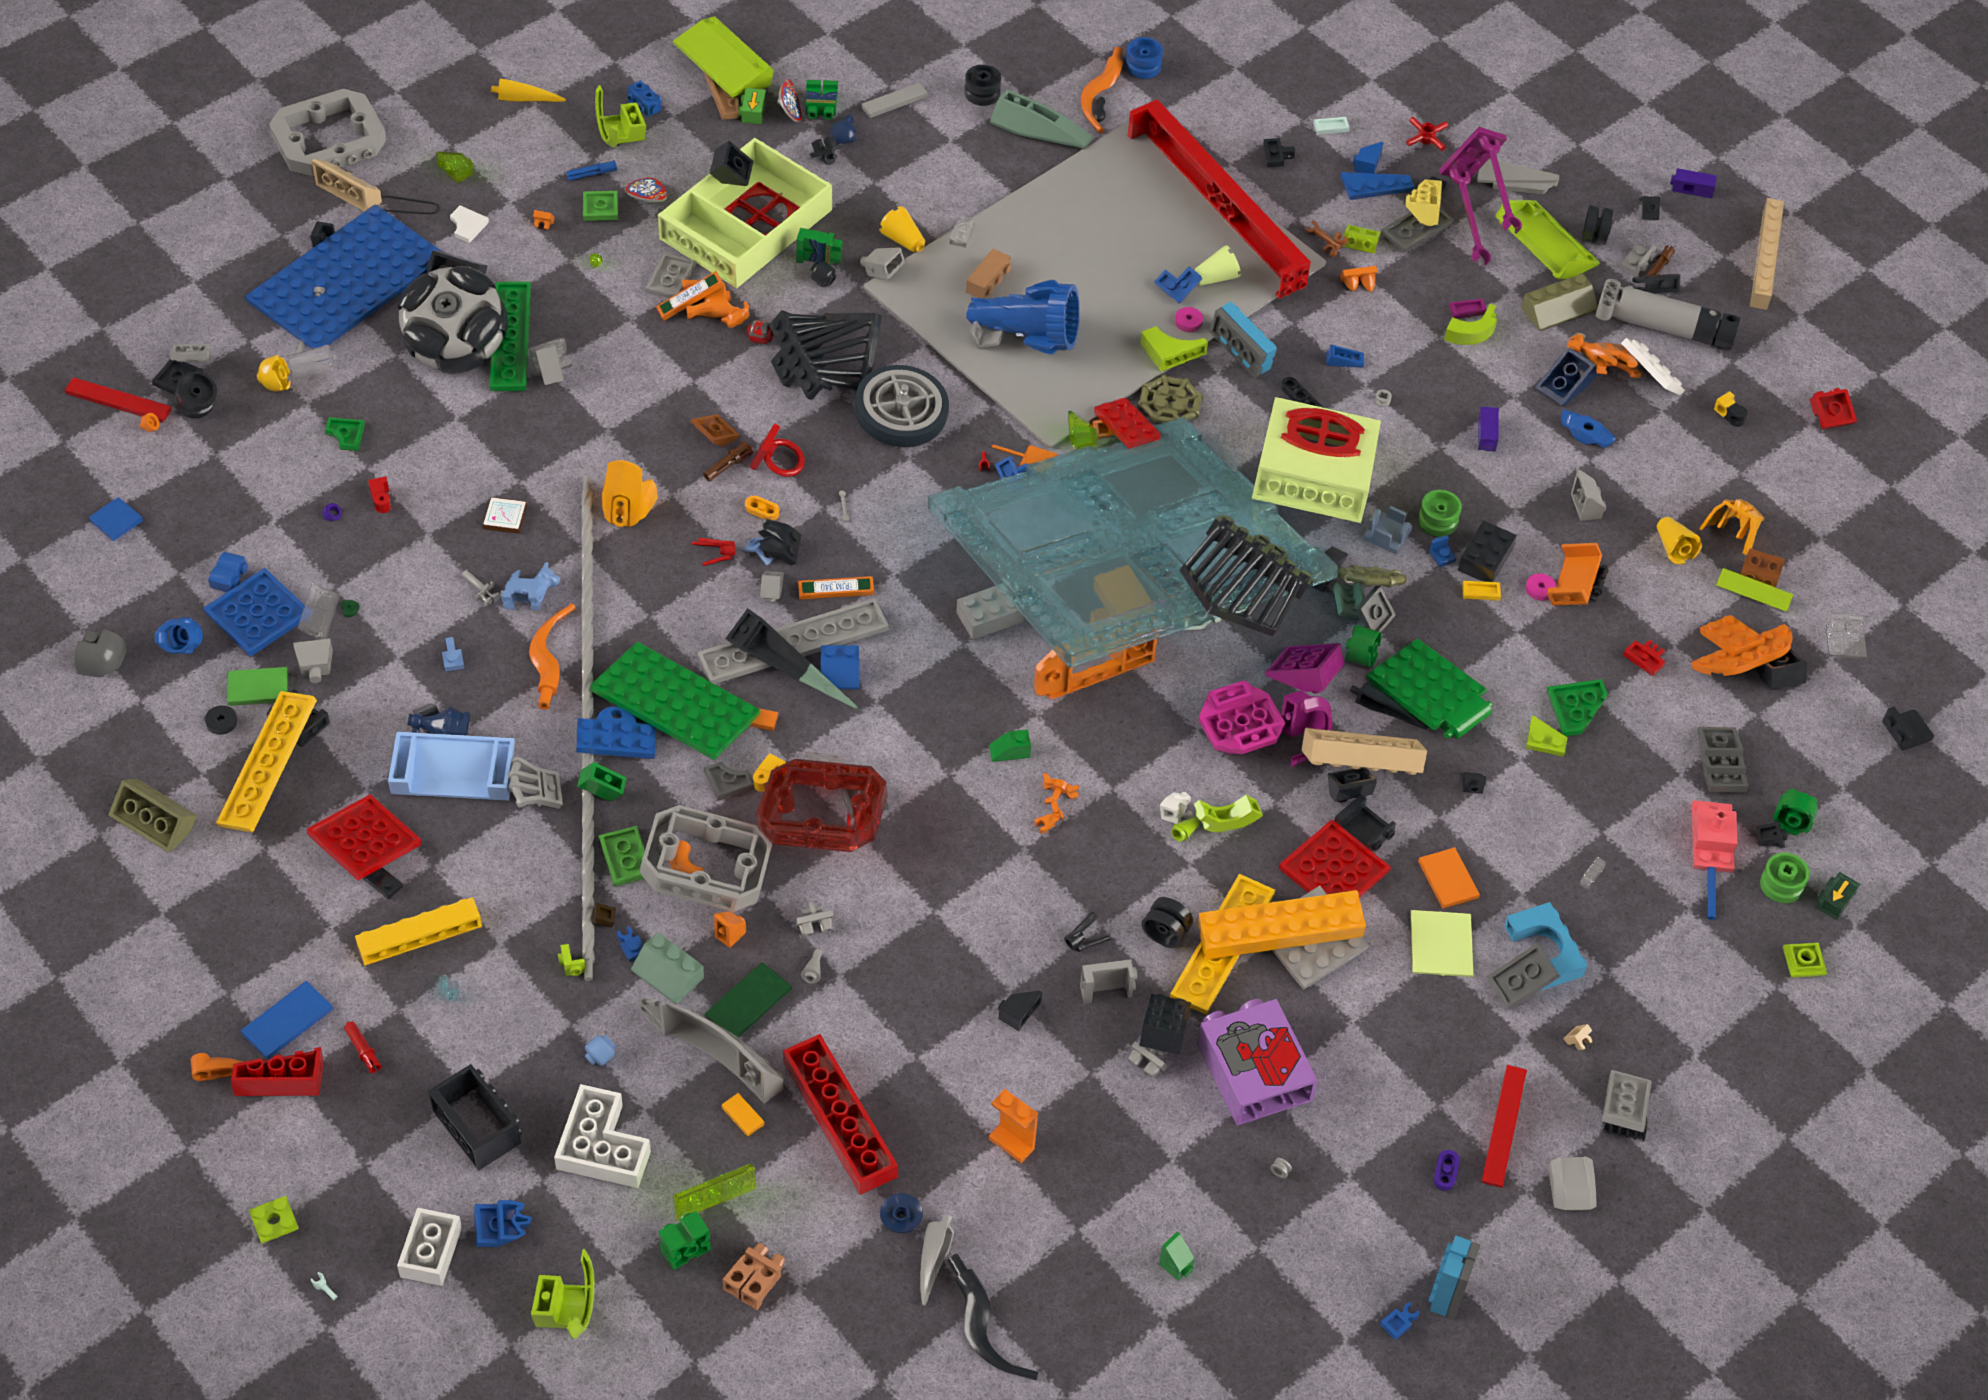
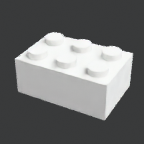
(429, 1246)

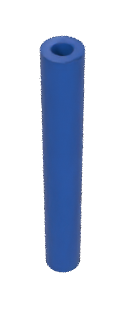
(1711, 893)

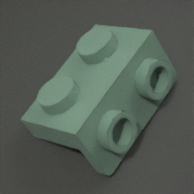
(1348, 598)

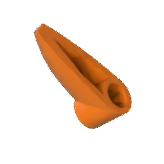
(211, 1068)

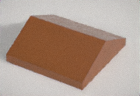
(715, 429)

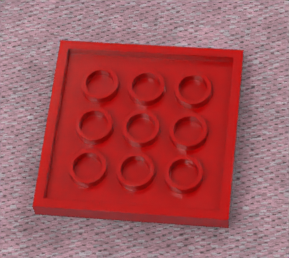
(363, 837)
(1334, 862)

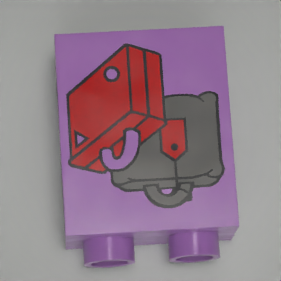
(1256, 1060)

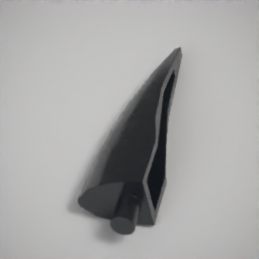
(1379, 701)

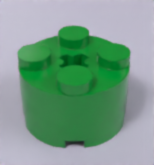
(1363, 646)
(1796, 812)

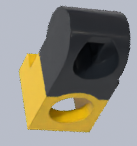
(1731, 410)

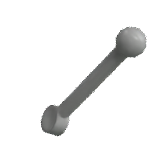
(845, 518)

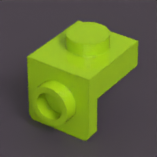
(571, 967)

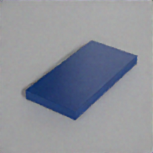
(286, 1020)

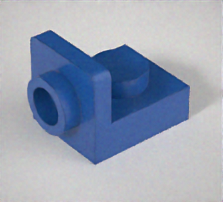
(1441, 551)

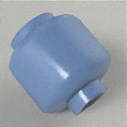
(600, 1050)

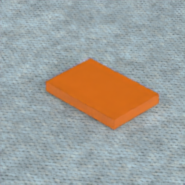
(1448, 878)

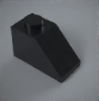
(1019, 1008)

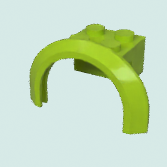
(620, 128)
(562, 1304)

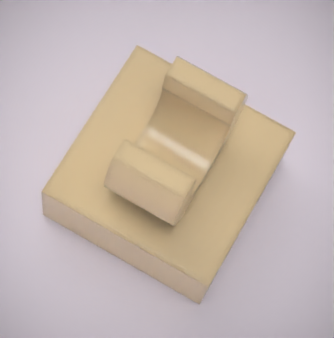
(1577, 1035)

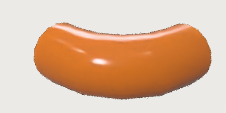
(681, 860)

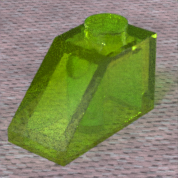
(455, 165)
(1081, 431)

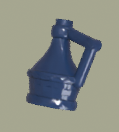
(446, 722)

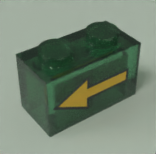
(1837, 896)

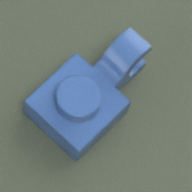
(452, 658)

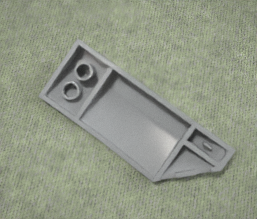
(716, 1042)

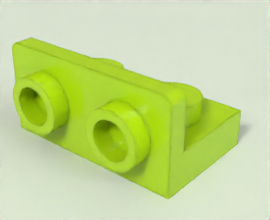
(1361, 238)

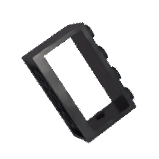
(454, 1088)

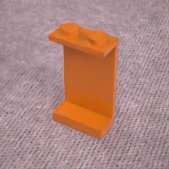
(1576, 574)
(1017, 1126)

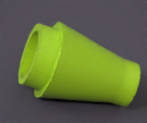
(1183, 830)

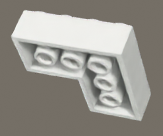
(592, 1145)

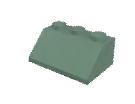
(667, 968)

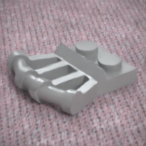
(545, 787)

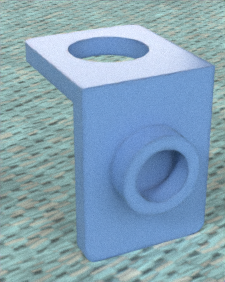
(754, 545)

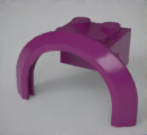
(1304, 712)

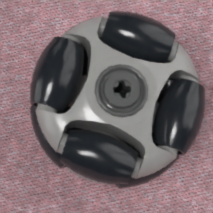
(452, 319)

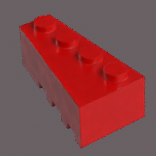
(280, 1075)

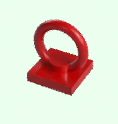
(767, 449)

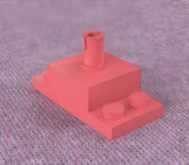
(1714, 835)

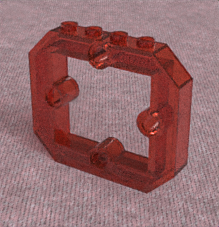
(779, 800)

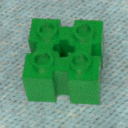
(684, 1240)

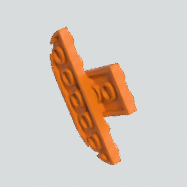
(1741, 646)

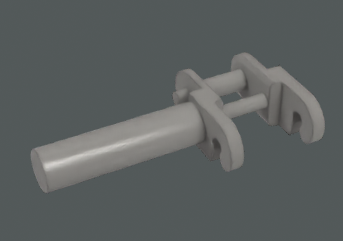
(484, 589)

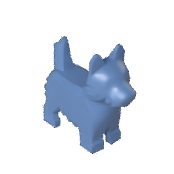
(529, 590)

